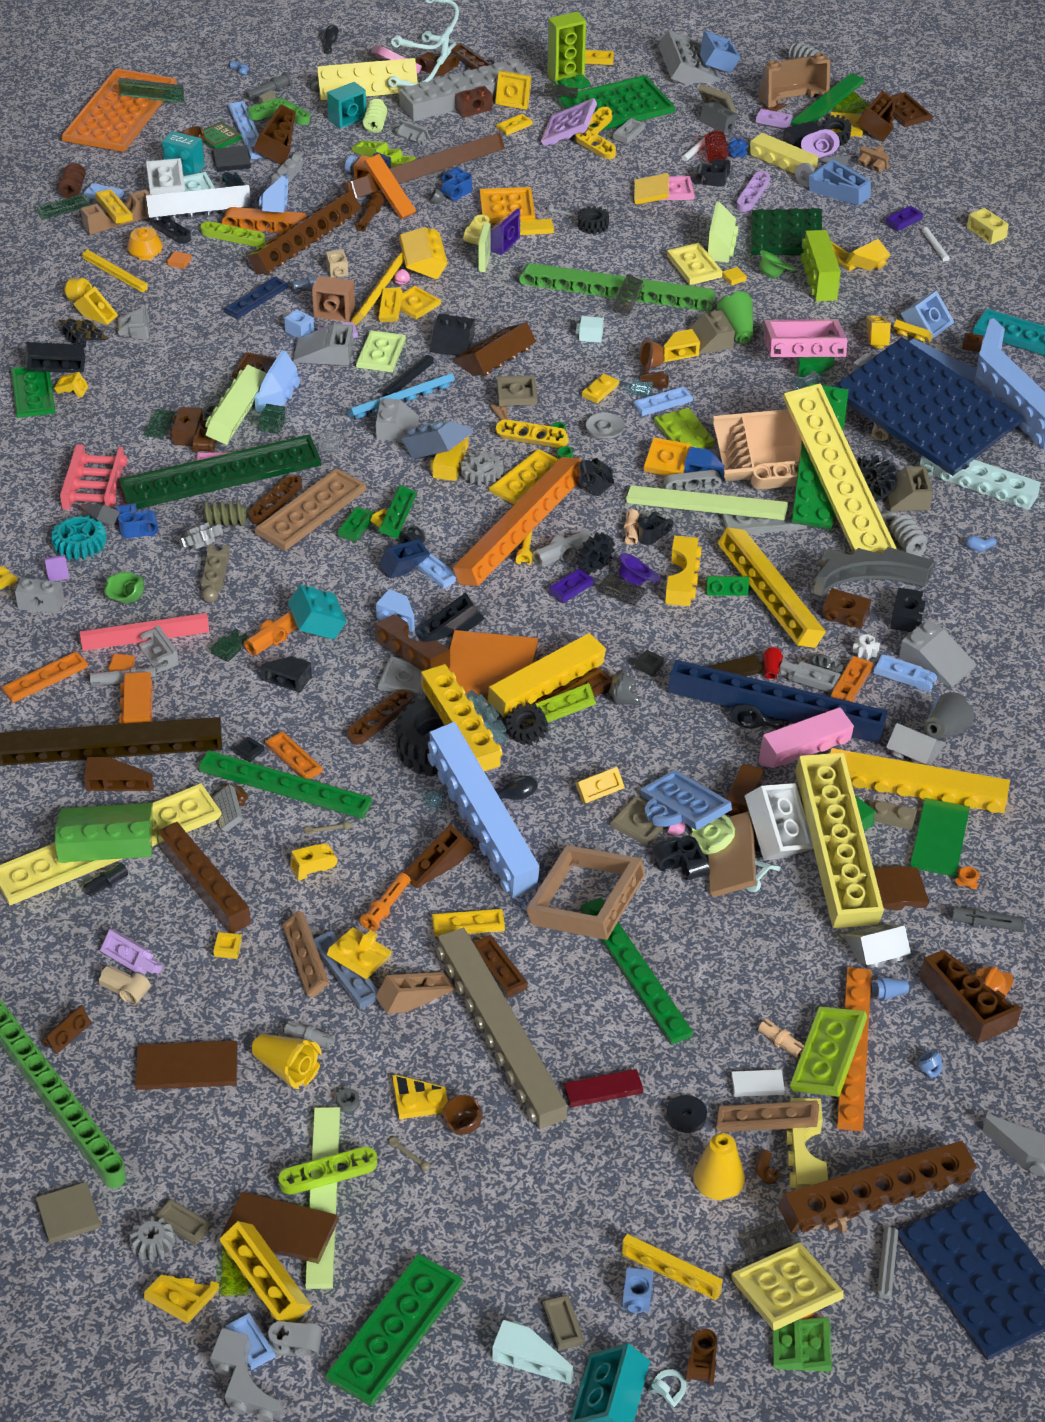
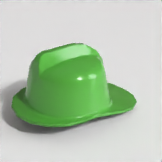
(772, 265)

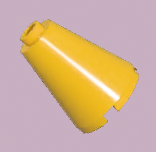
(288, 1057)
(719, 1169)

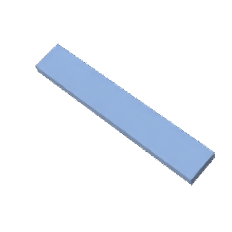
(245, 127)

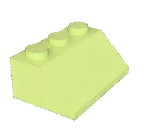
(722, 234)

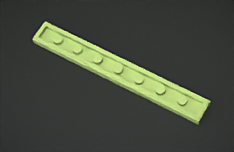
(707, 502)
(324, 1198)

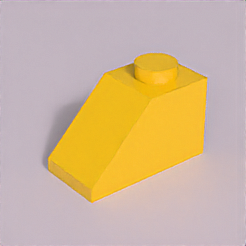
(869, 256)
(95, 307)
(681, 345)

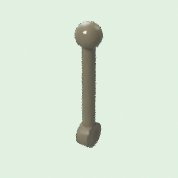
(309, 830)
(394, 1142)

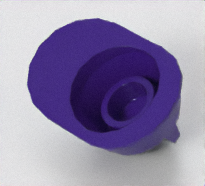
(635, 570)

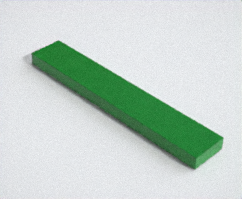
(829, 99)

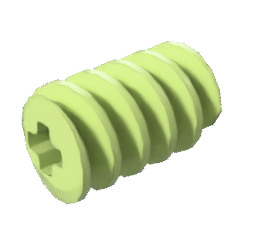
(375, 116)

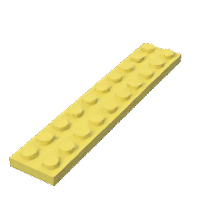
(838, 469)
(41, 870)

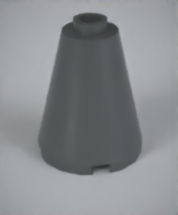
(949, 716)

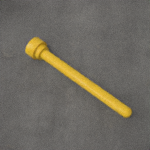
(525, 554)

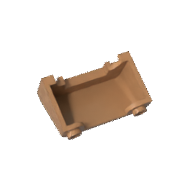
(795, 78)

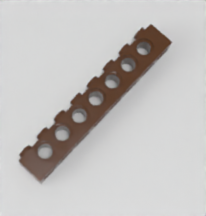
(304, 232)
(953, 1157)

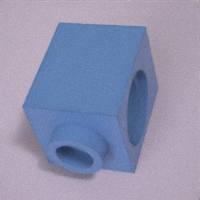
(641, 1281)

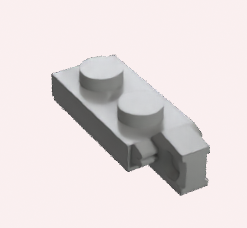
(291, 166)
(810, 675)

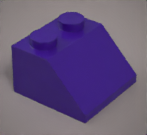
(505, 232)

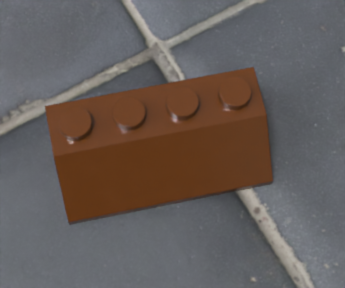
(496, 349)

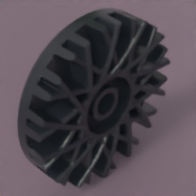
(879, 476)

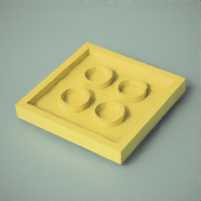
(787, 1286)

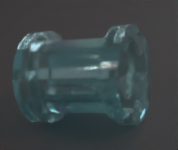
(812, 377)
(641, 388)

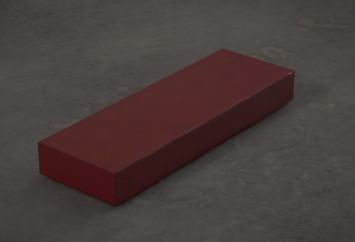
(603, 1088)

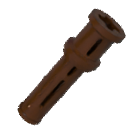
(372, 207)

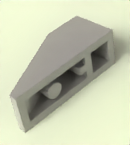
(1019, 1142)

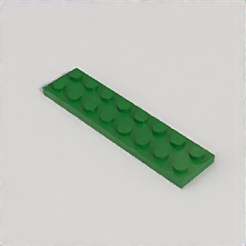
(811, 501)

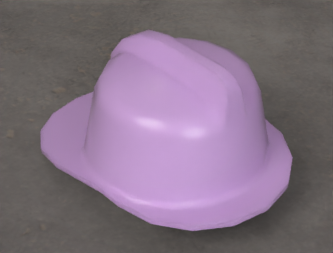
(821, 143)

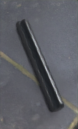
(408, 375)

